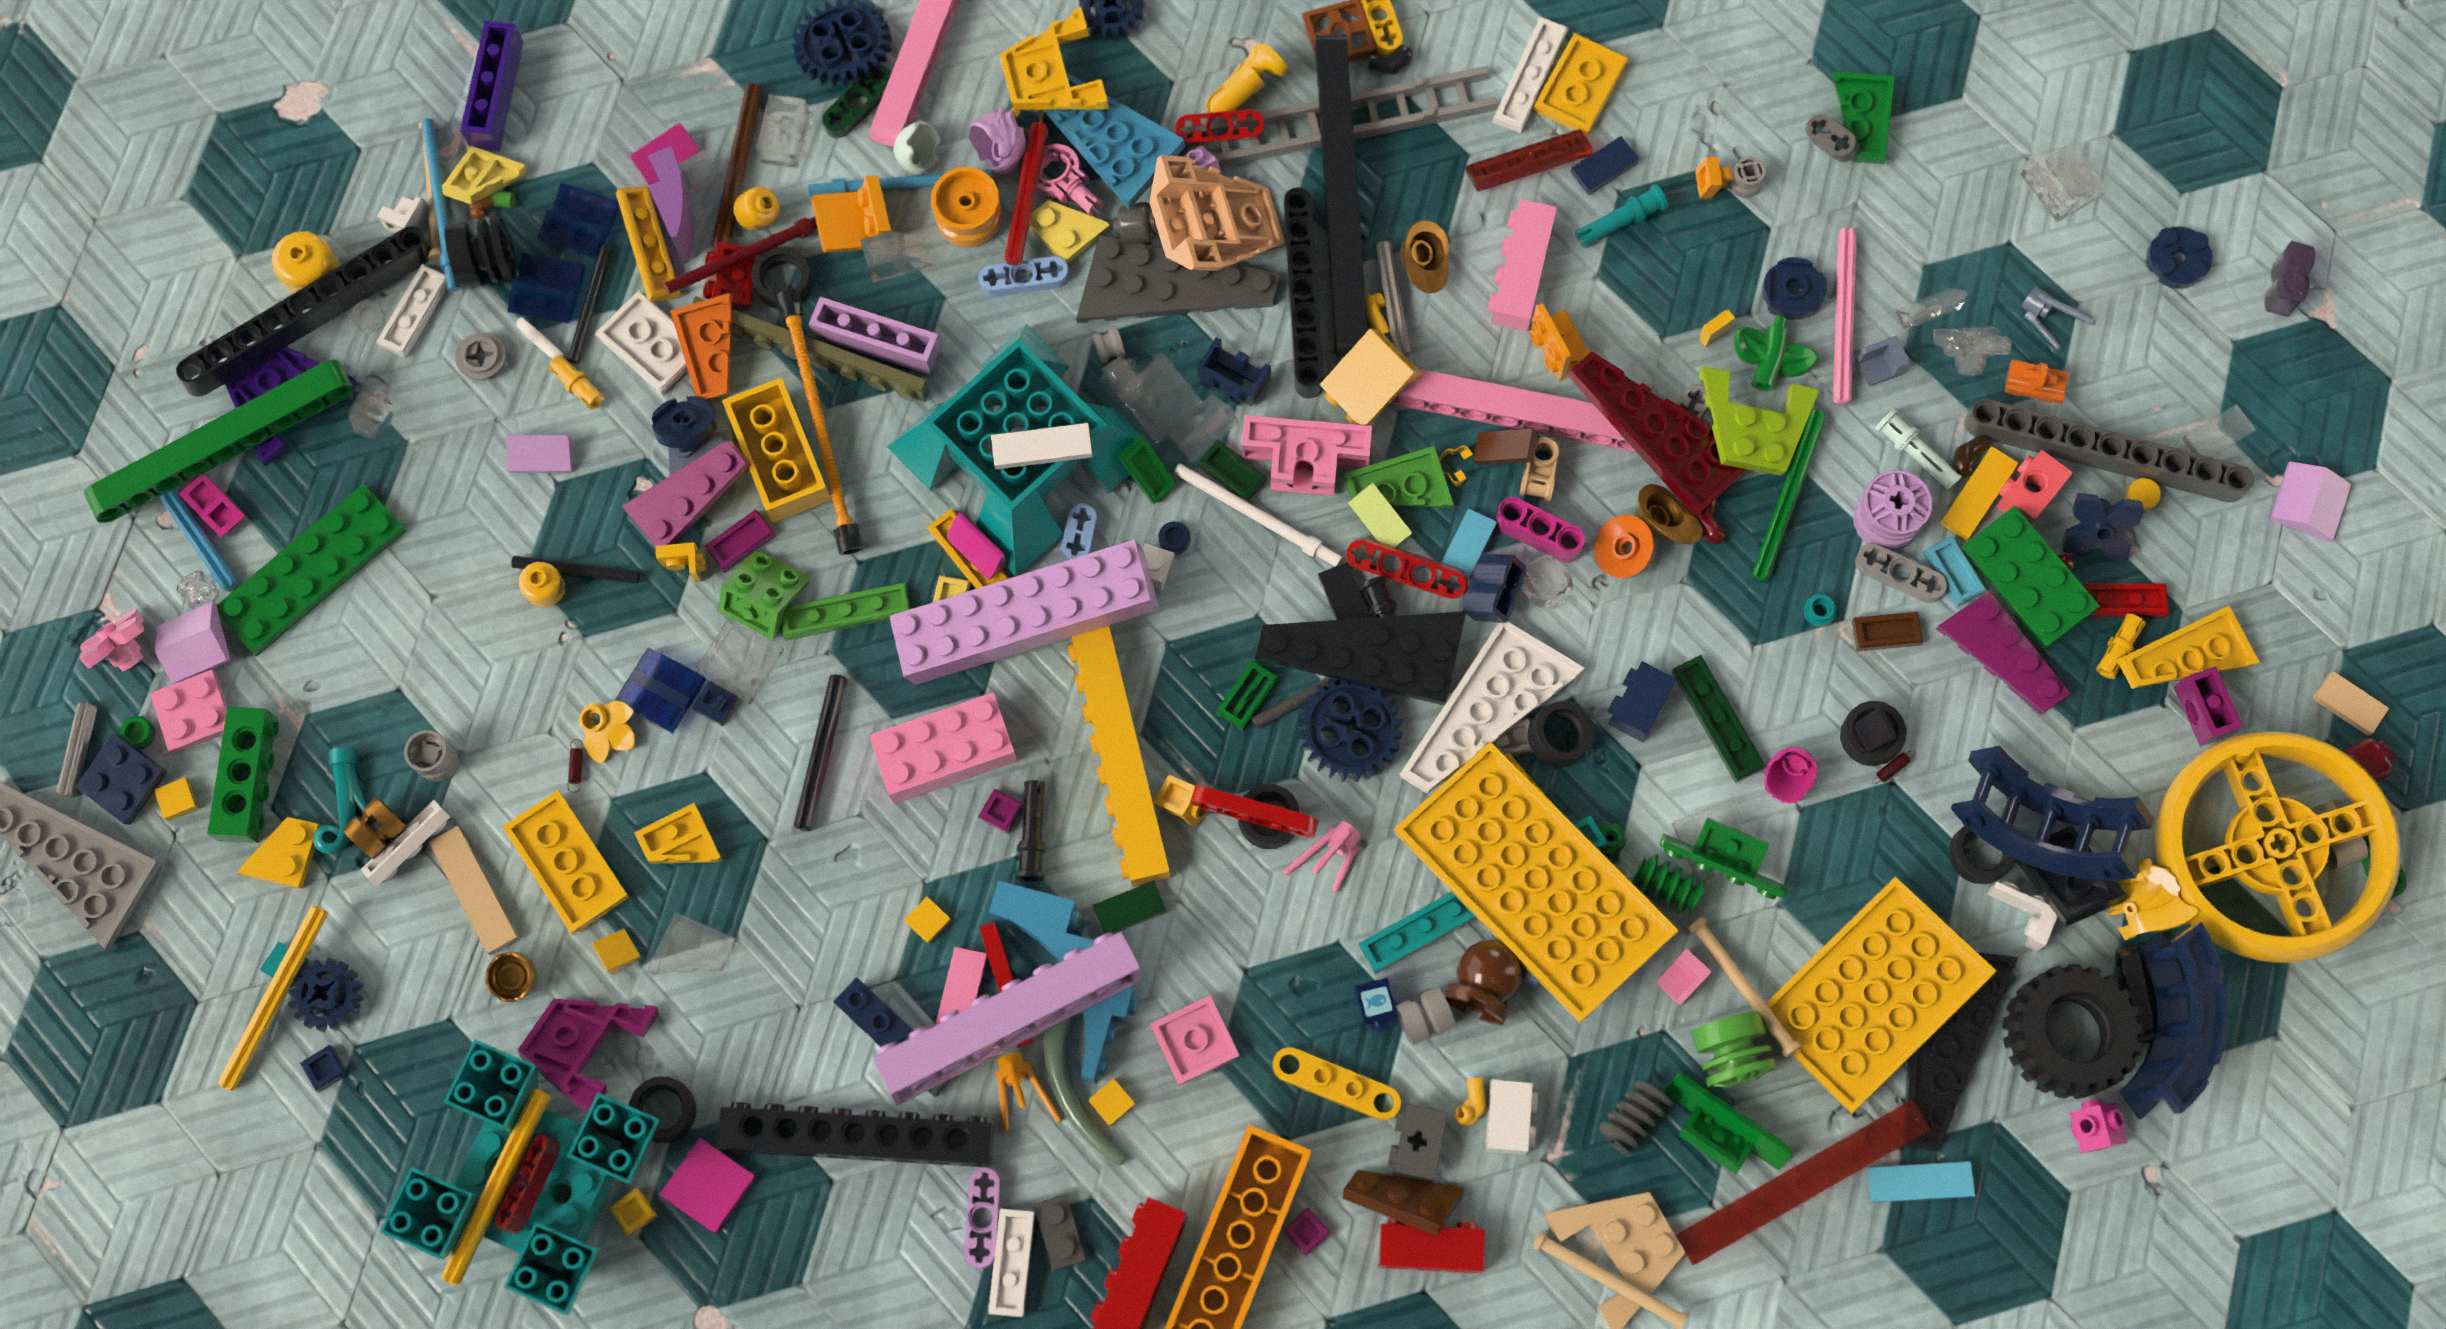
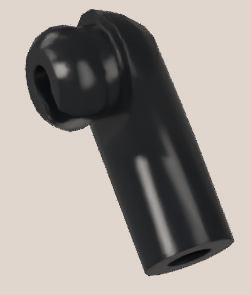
(1393, 63)

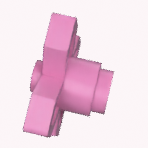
(115, 642)

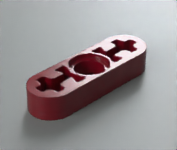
(528, 1184)

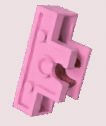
(1305, 451)

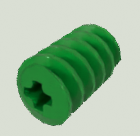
(1668, 884)

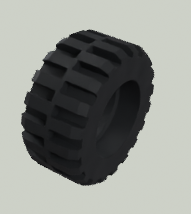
(2103, 1001)

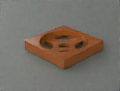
(1350, 7)

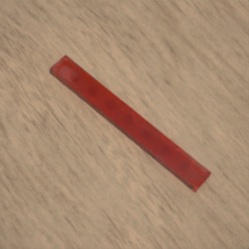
(1802, 1182)

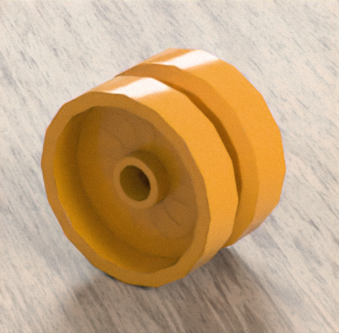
(966, 206)

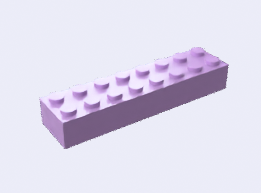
(1024, 612)
(1007, 1018)

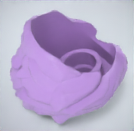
(998, 140)

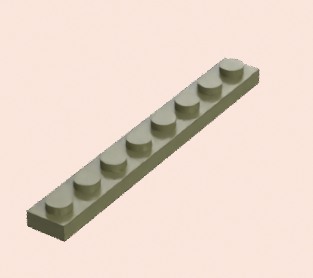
(827, 356)

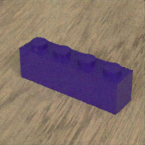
(491, 85)

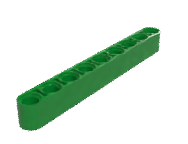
(218, 441)

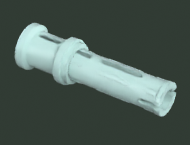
(1909, 434)

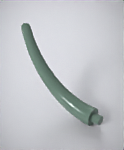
(1058, 1073)

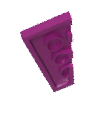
(2004, 650)

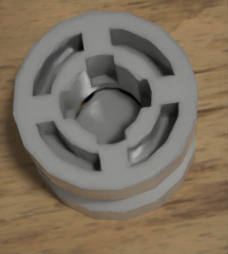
(1744, 183)

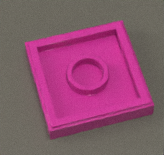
(707, 1185)

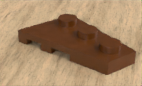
(1404, 1199)

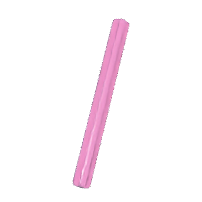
(1844, 316)

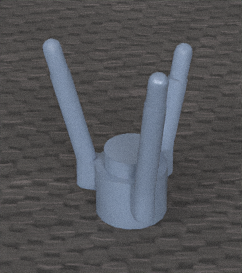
(2040, 304)

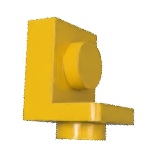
(678, 555)
(1175, 798)

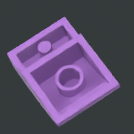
(673, 200)

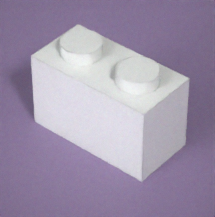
(1509, 1117)

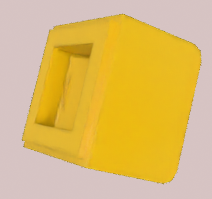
(616, 951)

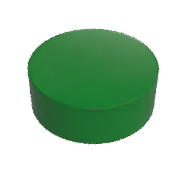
(138, 731)

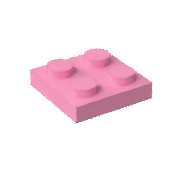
(191, 711)
(1194, 1040)

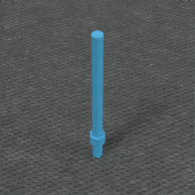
(892, 183)
(439, 199)

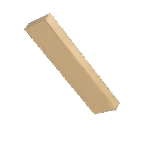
(474, 890)

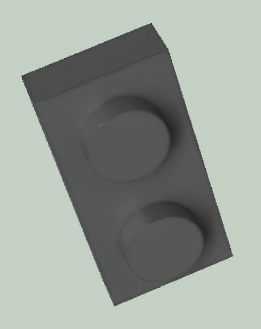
(1059, 1232)

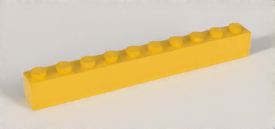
(1120, 757)

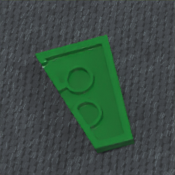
(1866, 111)

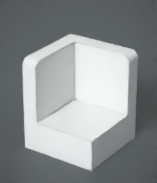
(405, 214)

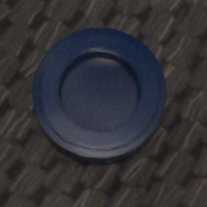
(1174, 537)

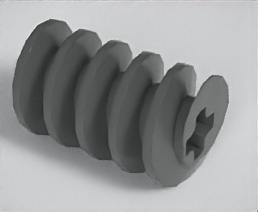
(1633, 1115)

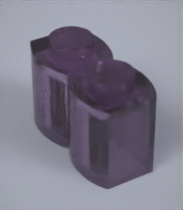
(2290, 279)

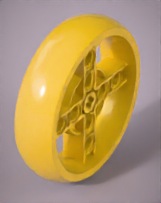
(2367, 815)

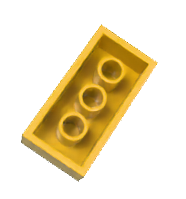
(777, 450)

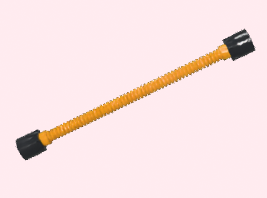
(847, 533)

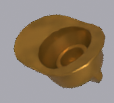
(1426, 256)
(1667, 516)

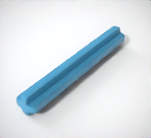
(199, 540)

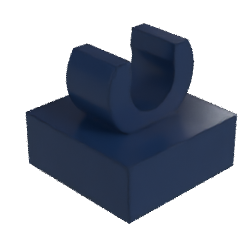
(715, 703)

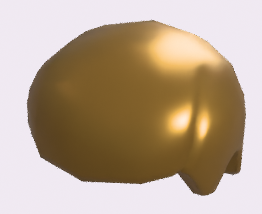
(511, 976)

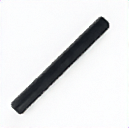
(820, 753)

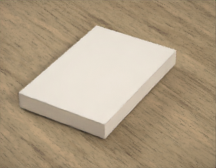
(646, 342)

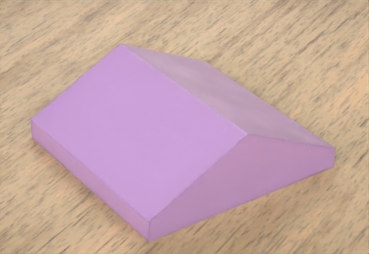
(2310, 500)
(191, 643)

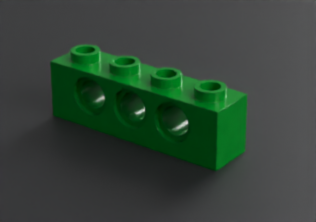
(234, 759)

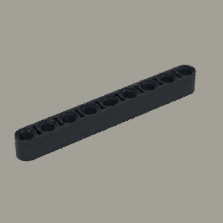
(297, 324)

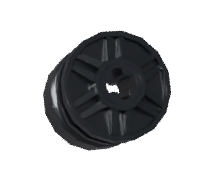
(486, 251)

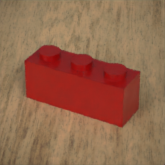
(1413, 1249)

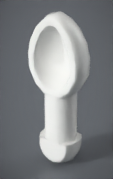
(538, 339)

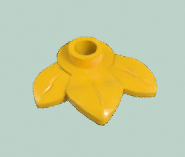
(610, 732)

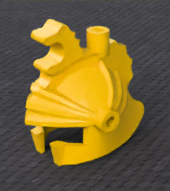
(2152, 902)

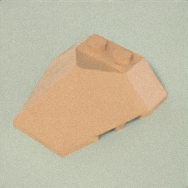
(1210, 218)

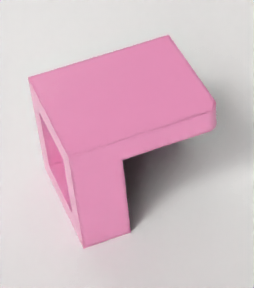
(1683, 977)

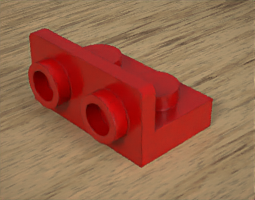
(732, 280)

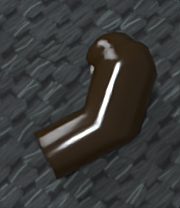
(1965, 455)

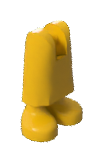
(1246, 79)

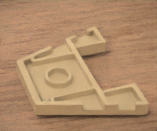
(1633, 1238)

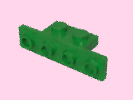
(1728, 852)
(1722, 1130)

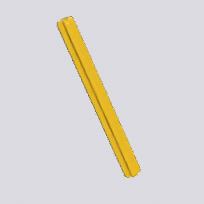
(272, 998)
(496, 1187)

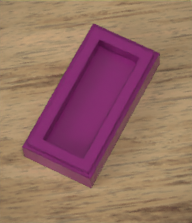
(740, 541)

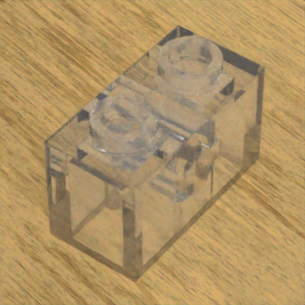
(784, 131)

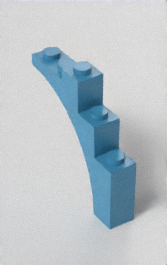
(1049, 922)

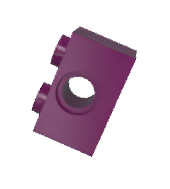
(2208, 706)

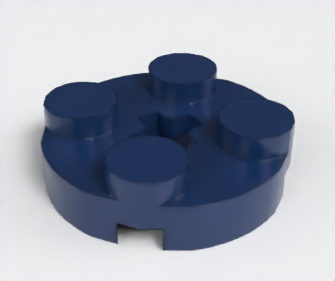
(2191, 244)
(1789, 305)
(697, 422)

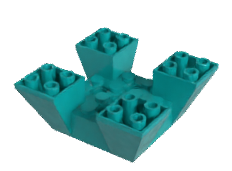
(959, 433)
(591, 1157)

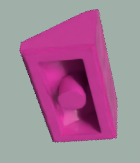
(677, 138)
(976, 546)

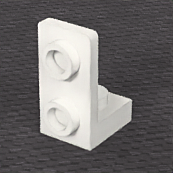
(2039, 927)

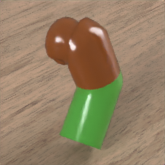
(498, 198)

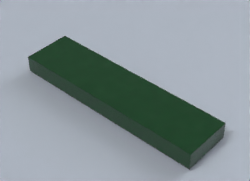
(1718, 719)

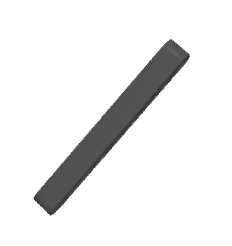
(2122, 446)

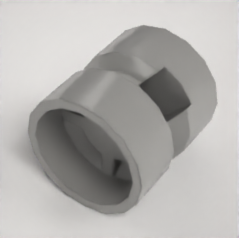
(431, 756)
(1424, 1016)

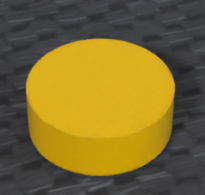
(2144, 491)

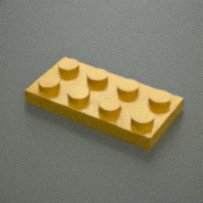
(565, 862)

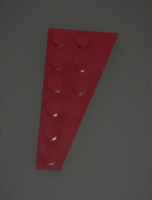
(1660, 431)

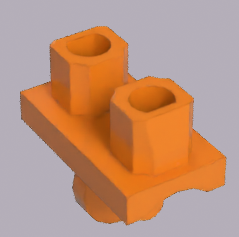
(2036, 382)

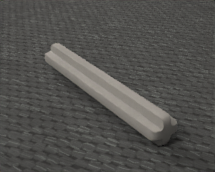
(1392, 296)

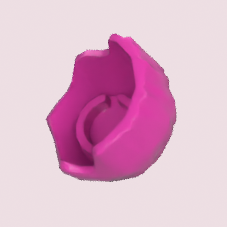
(1790, 774)

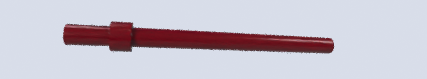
(802, 228)

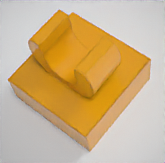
(1712, 177)

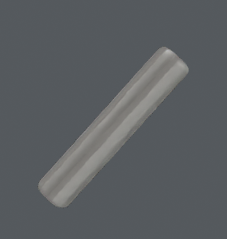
(76, 749)

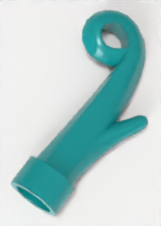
(348, 795)

